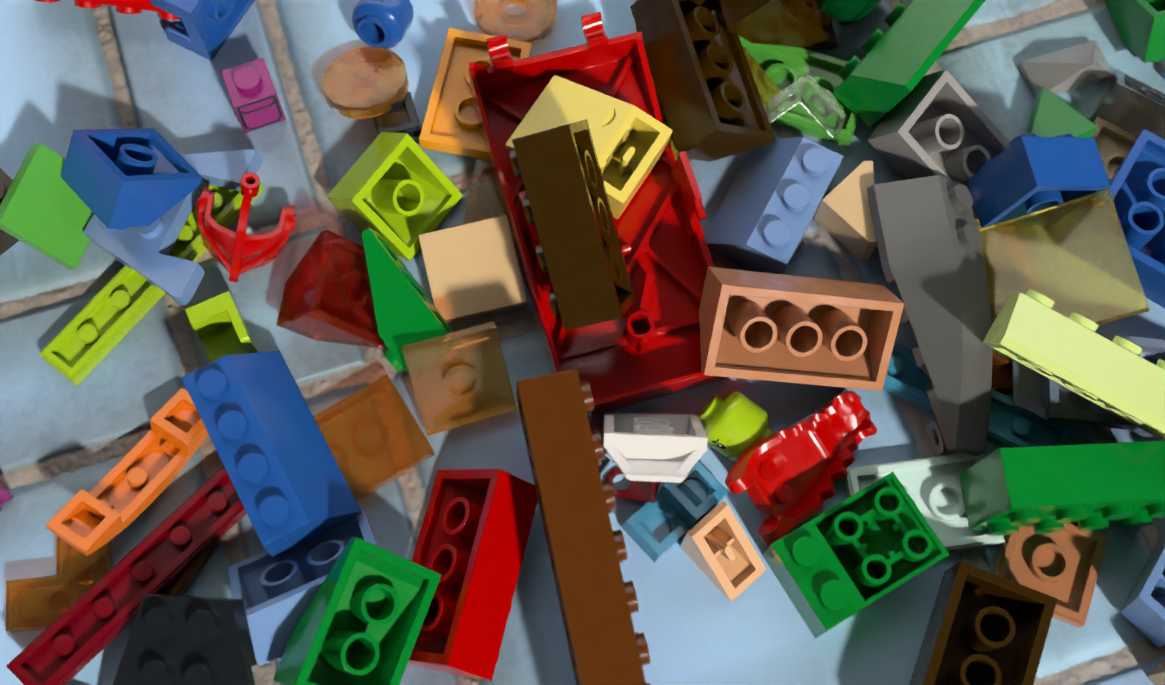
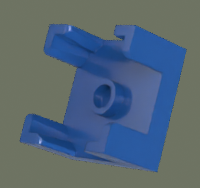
(204, 24)

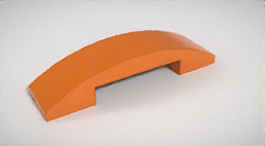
(135, 480)

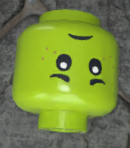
(734, 424)

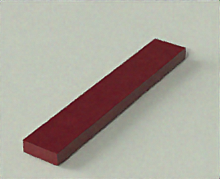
(116, 597)

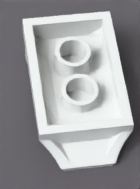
(654, 444)

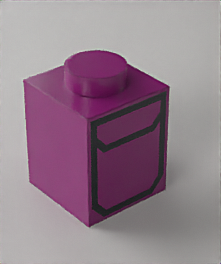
(253, 95)

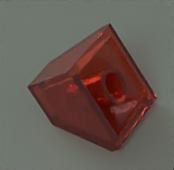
(331, 294)

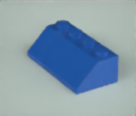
(271, 449)

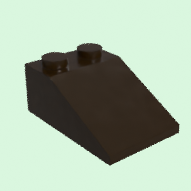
(779, 22)

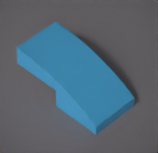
(675, 511)

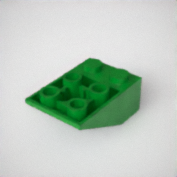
(854, 554)

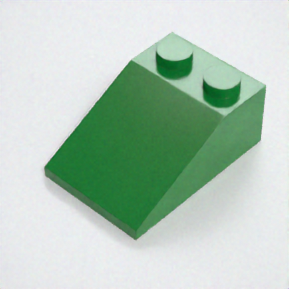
(360, 621)

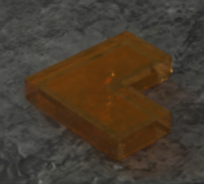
(41, 600)

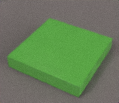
(45, 210)

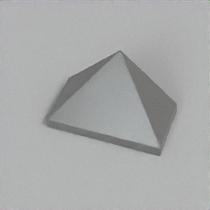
(1066, 69)

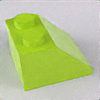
(395, 192)

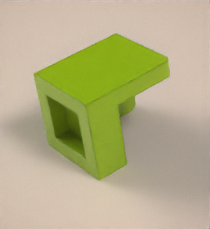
(221, 327)

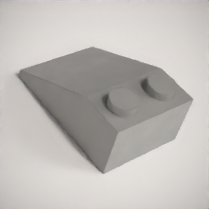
(938, 133)

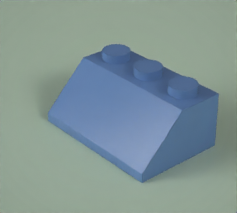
(772, 204)
(283, 587)

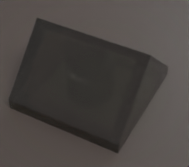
(1132, 105)

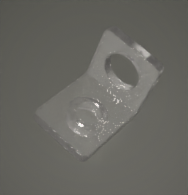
(816, 100)

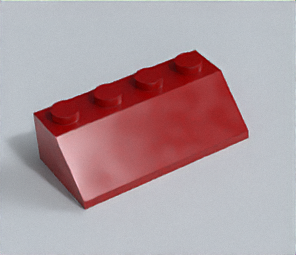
(478, 542)

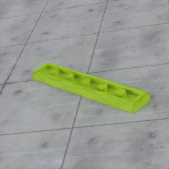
(127, 299)

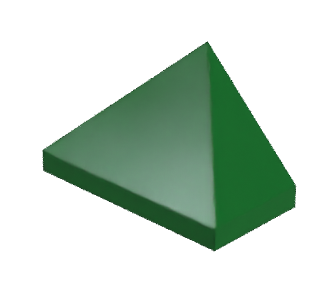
(1057, 116)

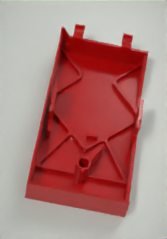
(658, 338)

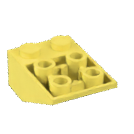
(623, 135)

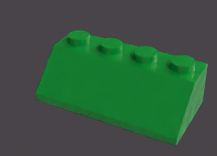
(901, 54)

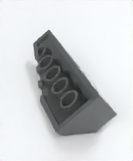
(937, 261)

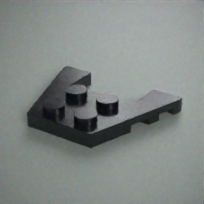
(188, 643)

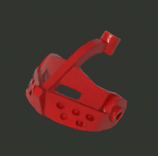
(237, 248)

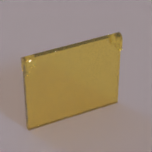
(1069, 255)

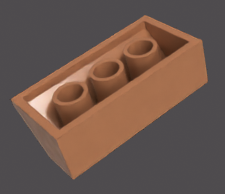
(797, 329)

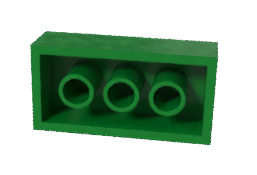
(1066, 485)

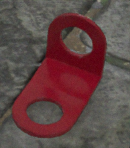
(638, 490)

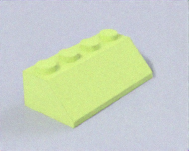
(1081, 360)

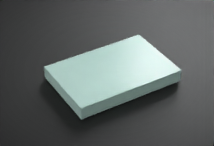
(936, 492)

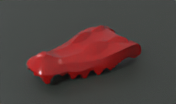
(797, 466)

